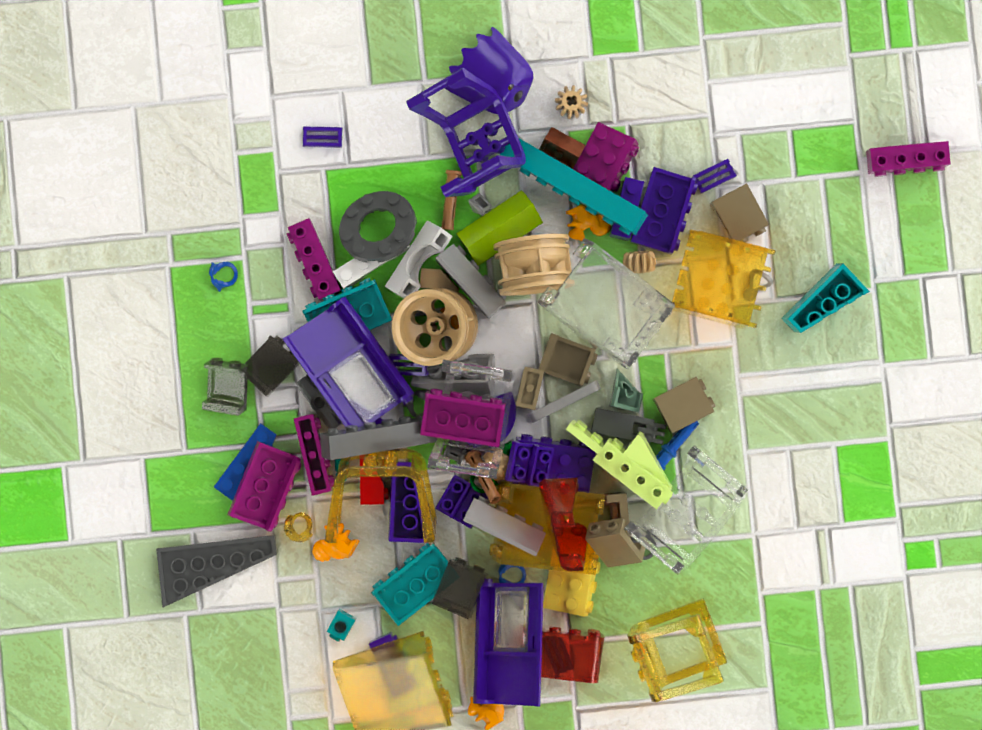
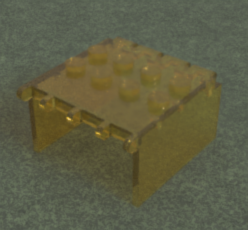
(720, 279)

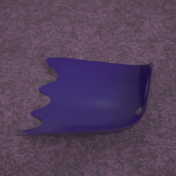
(497, 65)

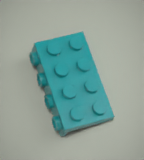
(365, 300)
(412, 585)

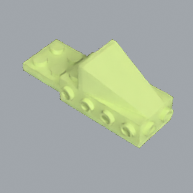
(638, 459)

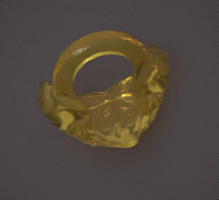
(290, 531)

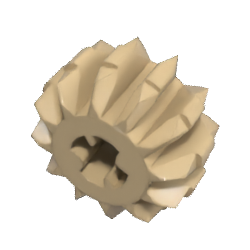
(569, 95)
(640, 261)

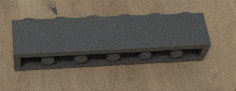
(373, 438)

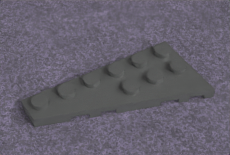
(198, 566)

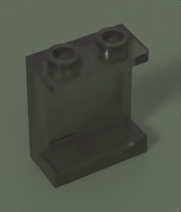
(270, 365)
(226, 387)
(460, 587)

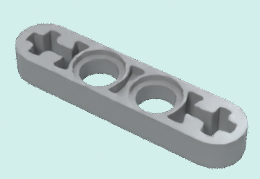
(564, 401)

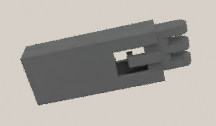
(621, 425)

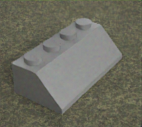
(471, 282)
(504, 526)

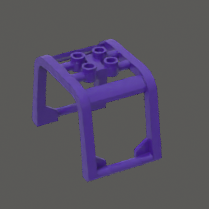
(490, 168)

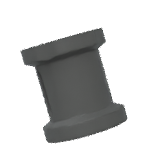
(455, 453)

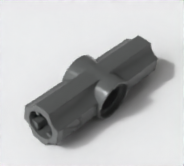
(311, 393)

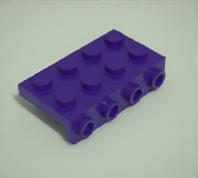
(666, 205)
(568, 459)

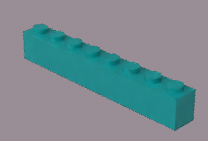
(580, 189)

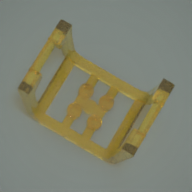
(385, 464)
(650, 662)

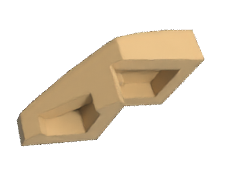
(436, 279)

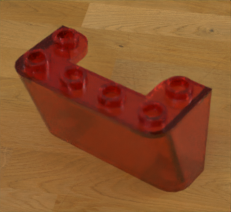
(567, 536)
(572, 654)

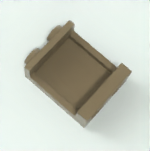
(740, 214)
(567, 360)
(529, 388)
(684, 404)
(622, 505)
(613, 544)

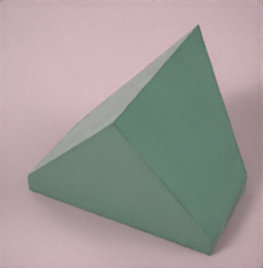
(625, 394)

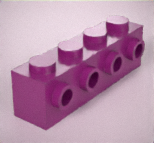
(908, 158)
(314, 259)
(310, 444)

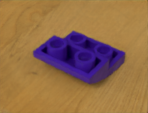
(529, 463)
(458, 499)

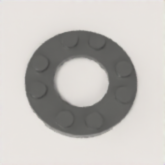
(392, 245)

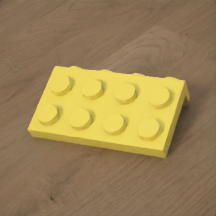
(570, 591)

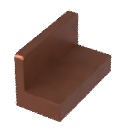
(562, 147)

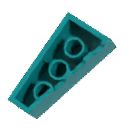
(825, 298)

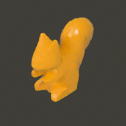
(583, 220)
(341, 549)
(490, 713)

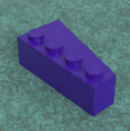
(404, 510)

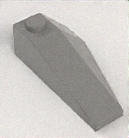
(437, 378)

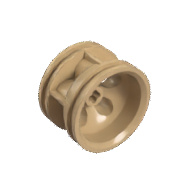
(533, 263)
(407, 331)

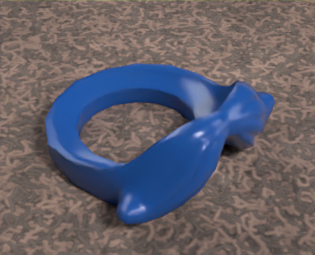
(218, 283)
(503, 568)

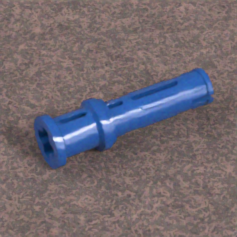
(669, 450)

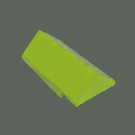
(506, 221)

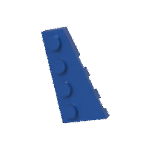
(233, 475)

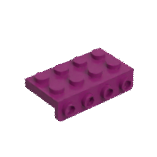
(607, 156)
(463, 418)
(265, 486)

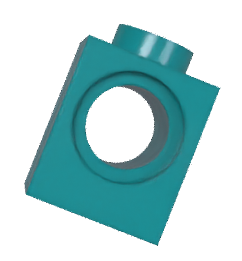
(343, 617)

